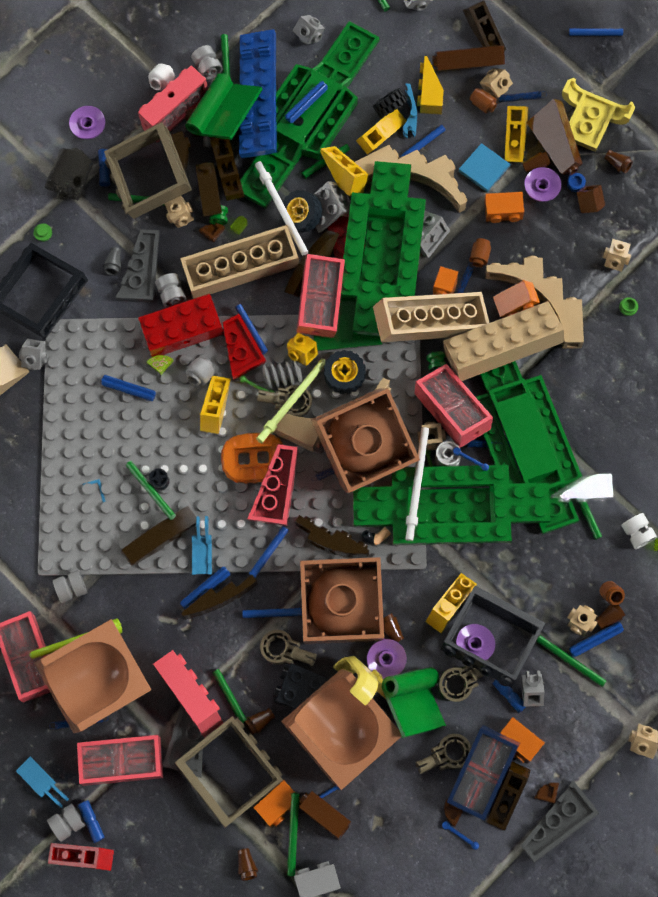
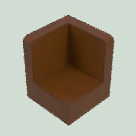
(591, 198)

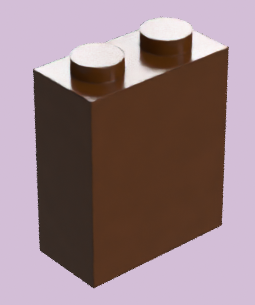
(324, 814)

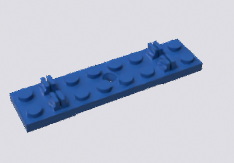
(258, 68)

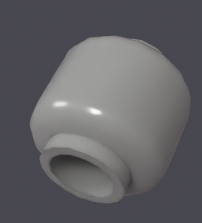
(199, 372)

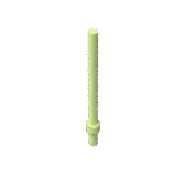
(271, 425)

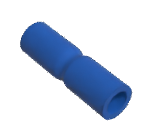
(104, 171)
(511, 696)
(90, 819)

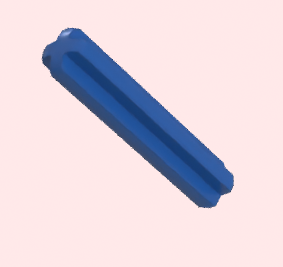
(306, 102)
(128, 388)
(211, 582)
(596, 639)

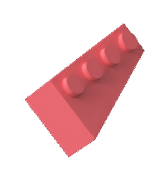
(276, 490)
(189, 693)

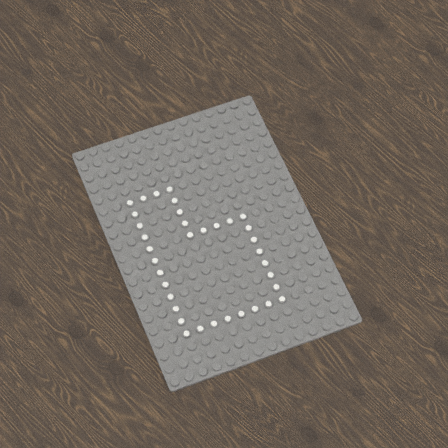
(98, 430)

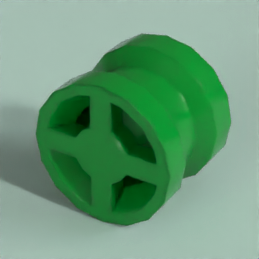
(220, 218)
(435, 360)

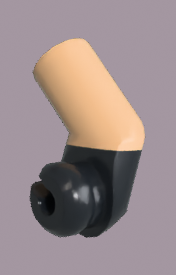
(375, 538)

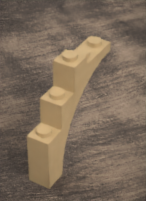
(436, 174)
(549, 289)
(301, 430)

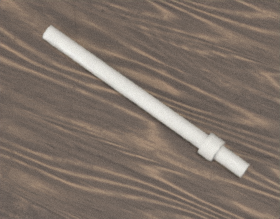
(266, 180)
(412, 519)

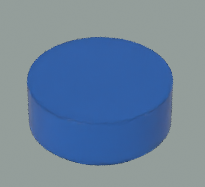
(576, 182)

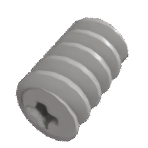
(282, 374)

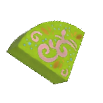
(160, 363)

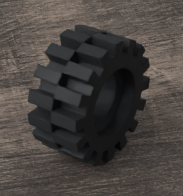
(389, 102)

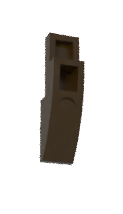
(338, 543)

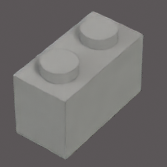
(317, 881)

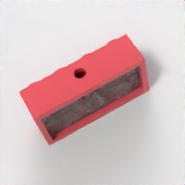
(173, 101)
(320, 296)
(453, 405)
(17, 640)
(120, 760)

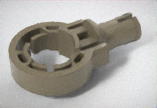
(285, 393)
(297, 653)
(474, 676)
(434, 760)

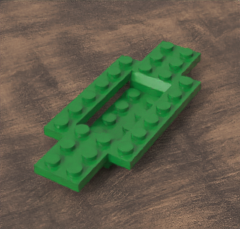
(390, 243)
(533, 436)
(453, 514)

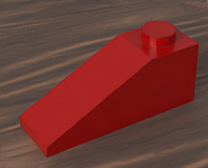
(81, 856)

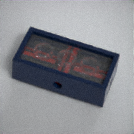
(483, 772)

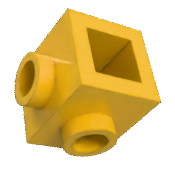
(302, 349)

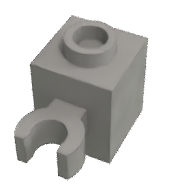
(532, 689)

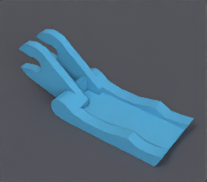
(411, 122)
(202, 550)
(39, 780)

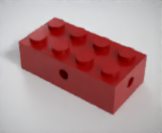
(181, 325)

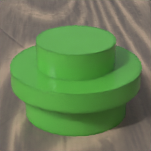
(43, 232)
(628, 306)

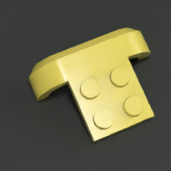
(593, 114)
(367, 681)

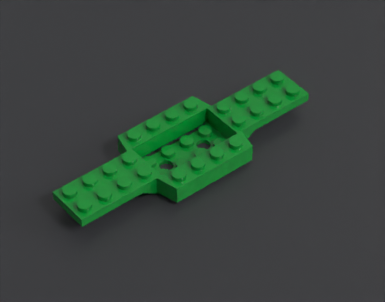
(338, 72)

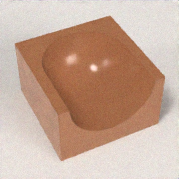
(365, 439)
(342, 600)
(92, 676)
(341, 730)

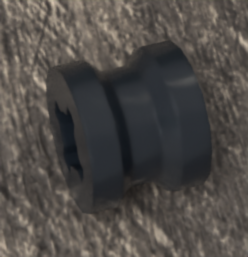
(157, 475)

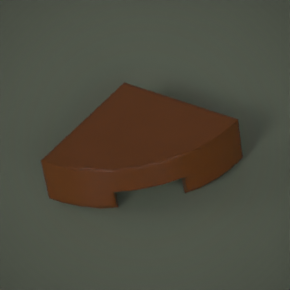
(212, 231)
(547, 793)
(452, 813)

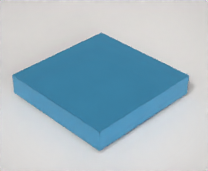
(484, 167)

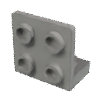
(334, 204)
(433, 233)

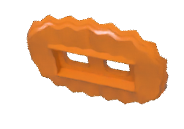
(247, 443)

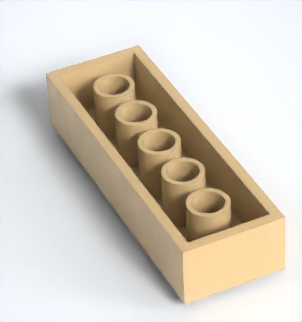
(240, 262)
(429, 316)
(503, 341)

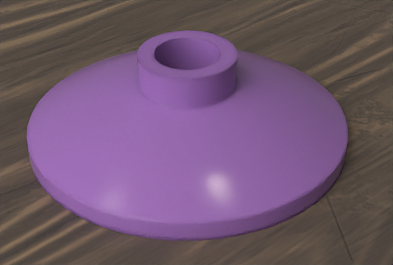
(84, 116)
(546, 178)
(480, 636)
(389, 667)

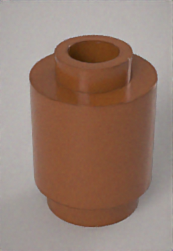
(483, 100)
(480, 252)
(612, 593)

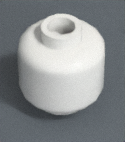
(161, 76)

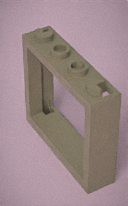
(134, 144)
(250, 743)

